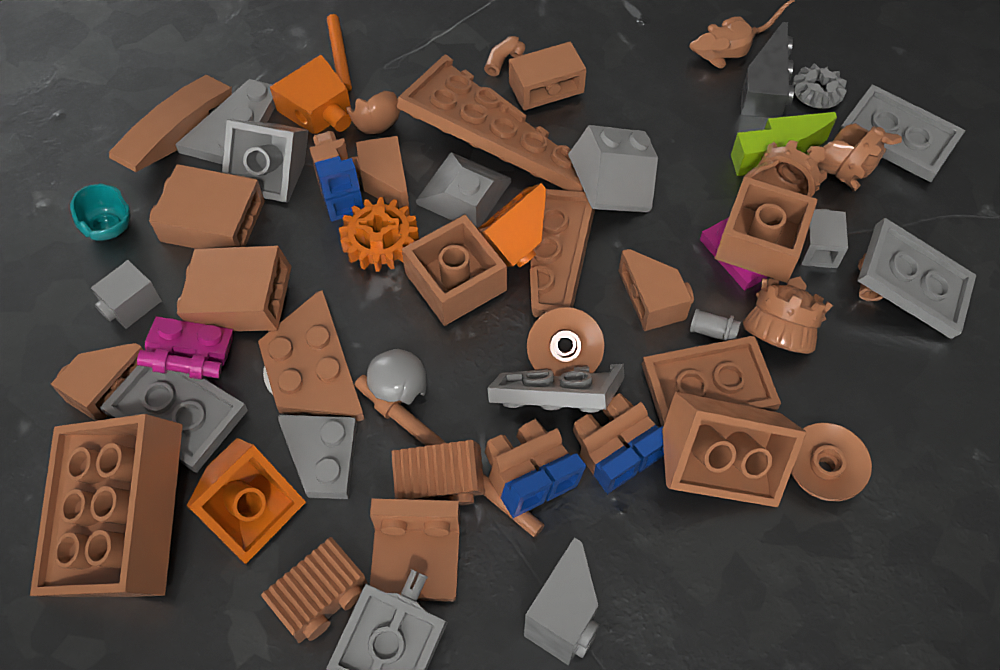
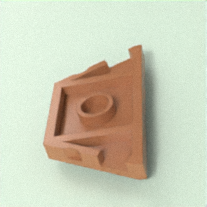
(309, 364)

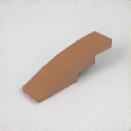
(168, 123)

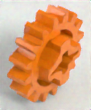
(378, 233)

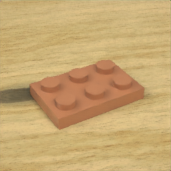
(718, 371)

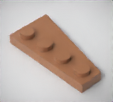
(561, 253)

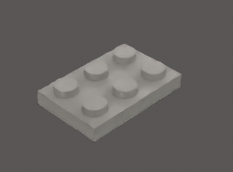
(925, 137)
(917, 278)
(200, 406)

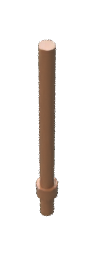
(428, 437)

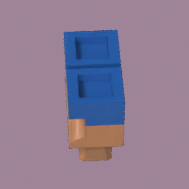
(335, 175)
(621, 446)
(532, 470)

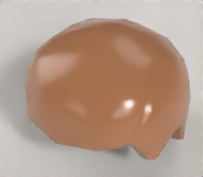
(375, 114)

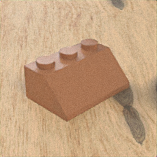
(729, 450)

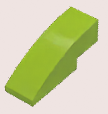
(805, 129)

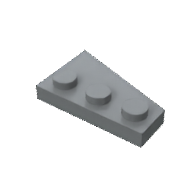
(248, 103)
(572, 389)

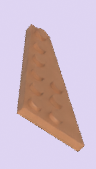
(486, 122)

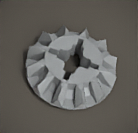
(813, 94)

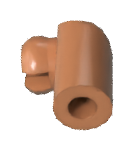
(498, 53)

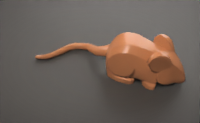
(731, 39)

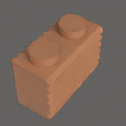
(439, 472)
(315, 591)

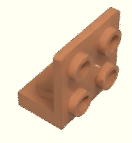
(419, 538)

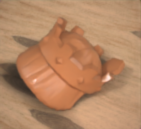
(856, 153)
(791, 168)
(787, 315)

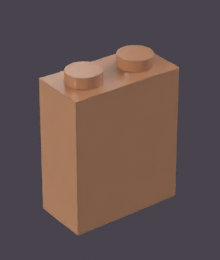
(206, 209)
(235, 288)

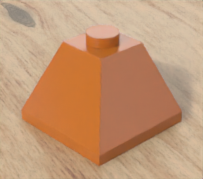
(517, 226)
(244, 499)

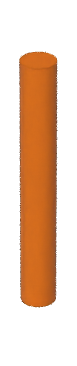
(338, 50)

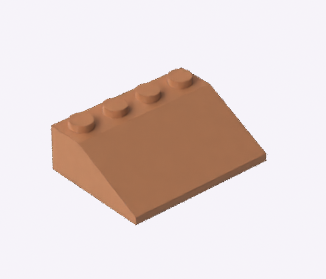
(108, 509)

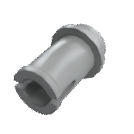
(715, 325)

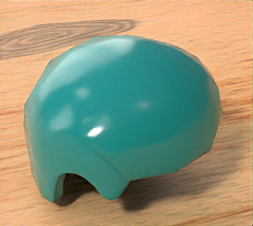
(100, 212)

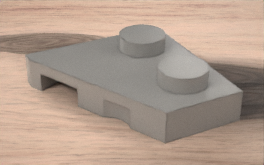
(321, 452)

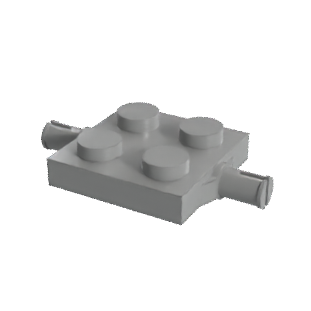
(389, 631)

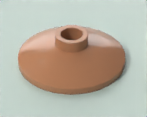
(570, 323)
(842, 452)

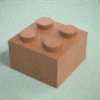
(766, 229)
(455, 269)

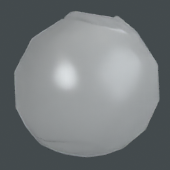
(396, 376)

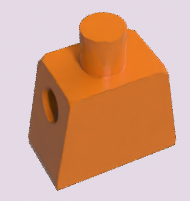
(313, 97)

